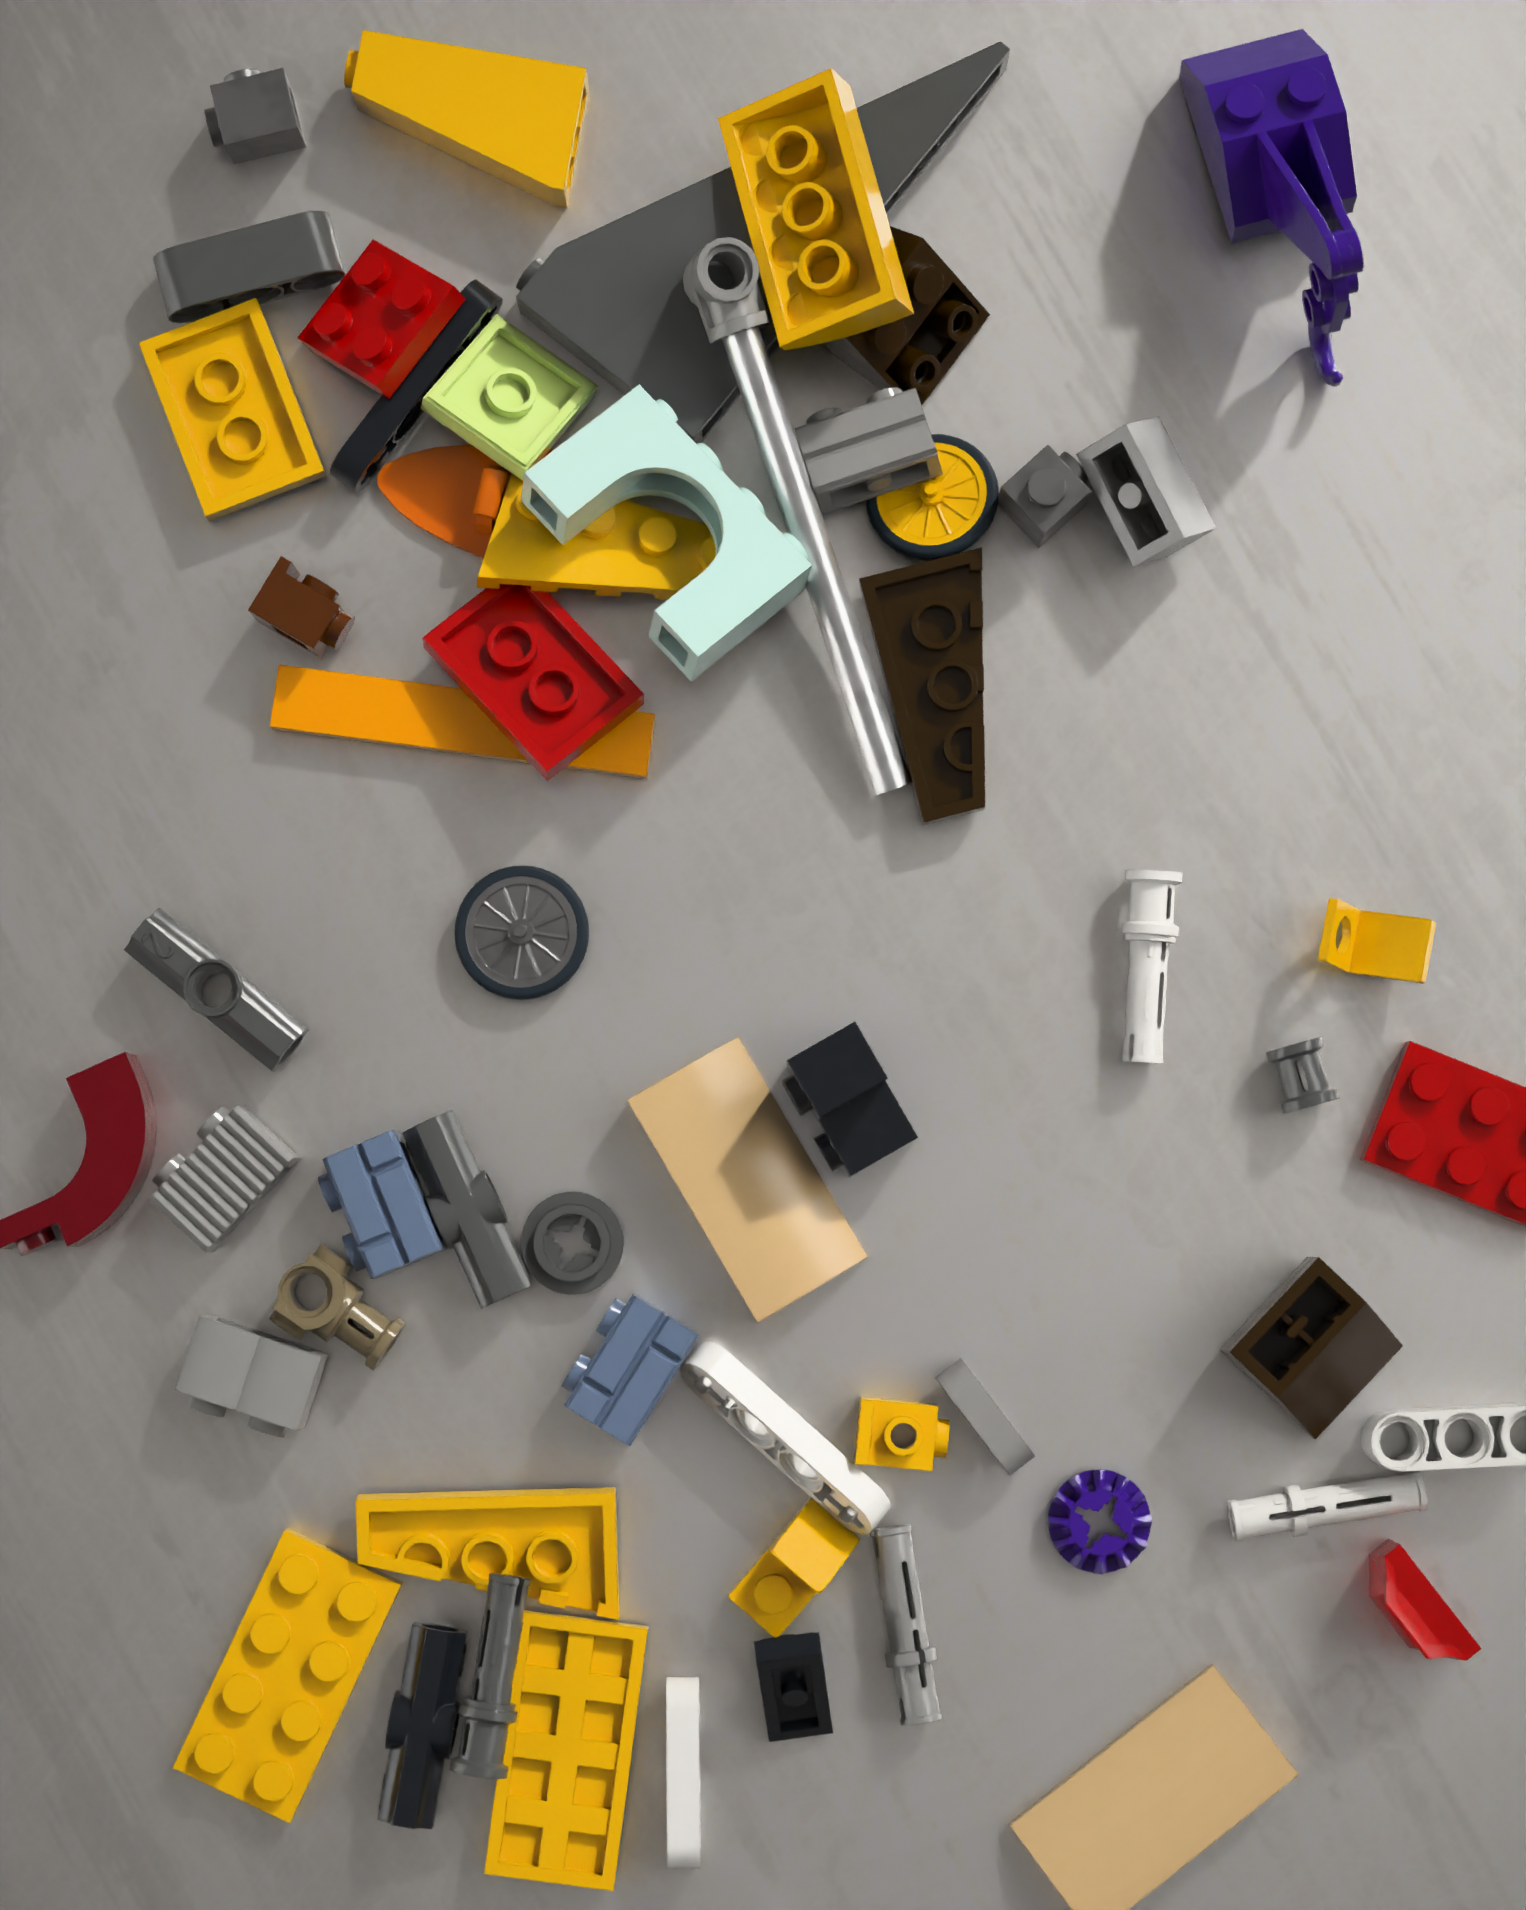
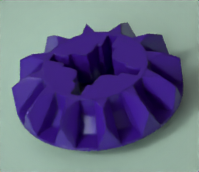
(1069, 1530)

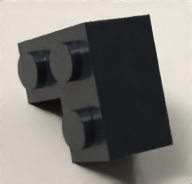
(849, 1099)

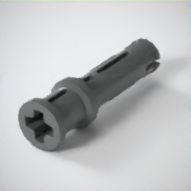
(489, 1707)

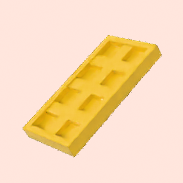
(288, 1675)
(568, 1751)

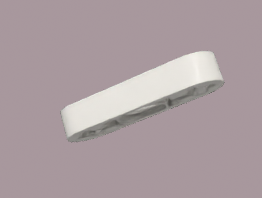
(683, 1773)

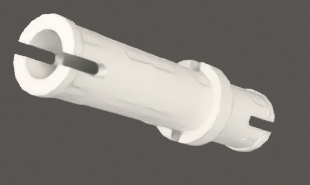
(1253, 1515)

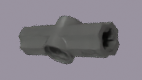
(186, 963)
(467, 1209)

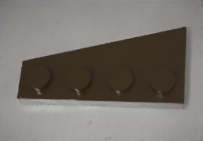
(931, 660)

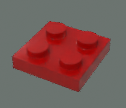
(381, 318)

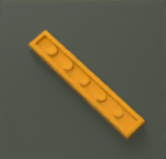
(430, 720)

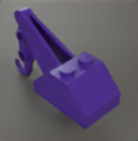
(1283, 164)

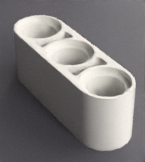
(1427, 1432)

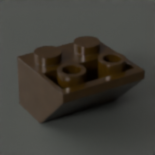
(924, 344)
(1312, 1345)

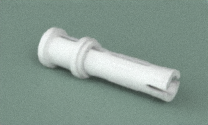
(1150, 934)

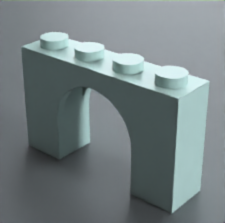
(644, 452)

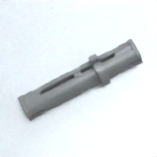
(906, 1626)

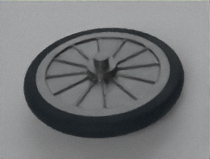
(521, 932)

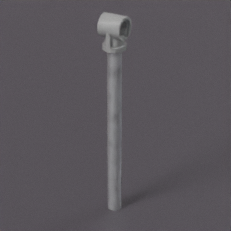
(735, 320)

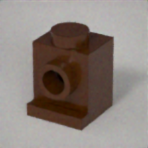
(302, 610)

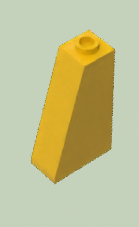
(478, 105)

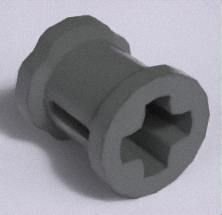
(1310, 1058)

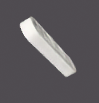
(785, 1438)

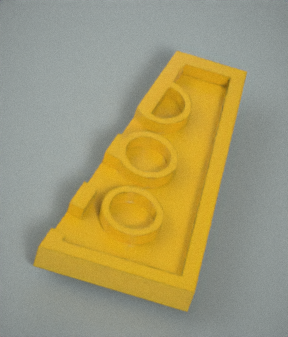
(617, 553)
(548, 1535)

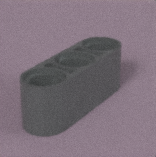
(249, 263)

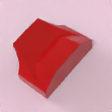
(1415, 1606)

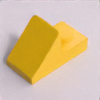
(794, 1568)

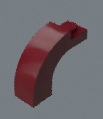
(115, 1164)

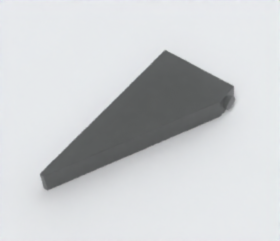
(621, 290)

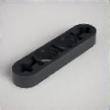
(394, 417)

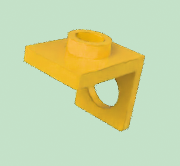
(1376, 943)

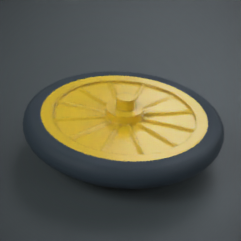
(941, 512)

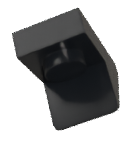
(793, 1686)

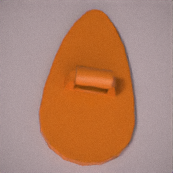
(448, 493)

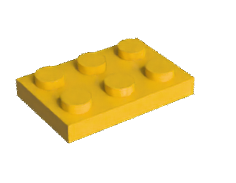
(232, 409)

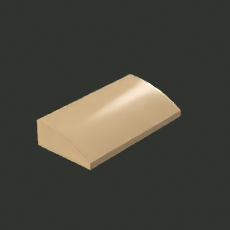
(747, 1179)
(1154, 1797)

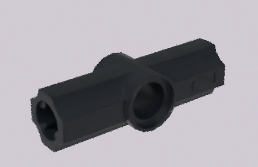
(422, 1725)

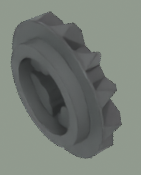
(543, 1253)

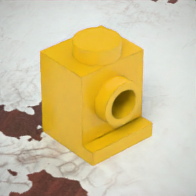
(874, 1429)

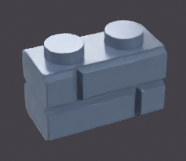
(381, 1204)
(629, 1368)

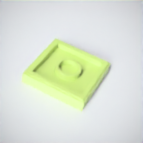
(509, 396)

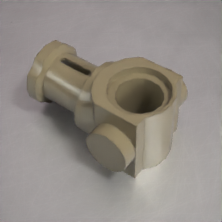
(338, 1311)

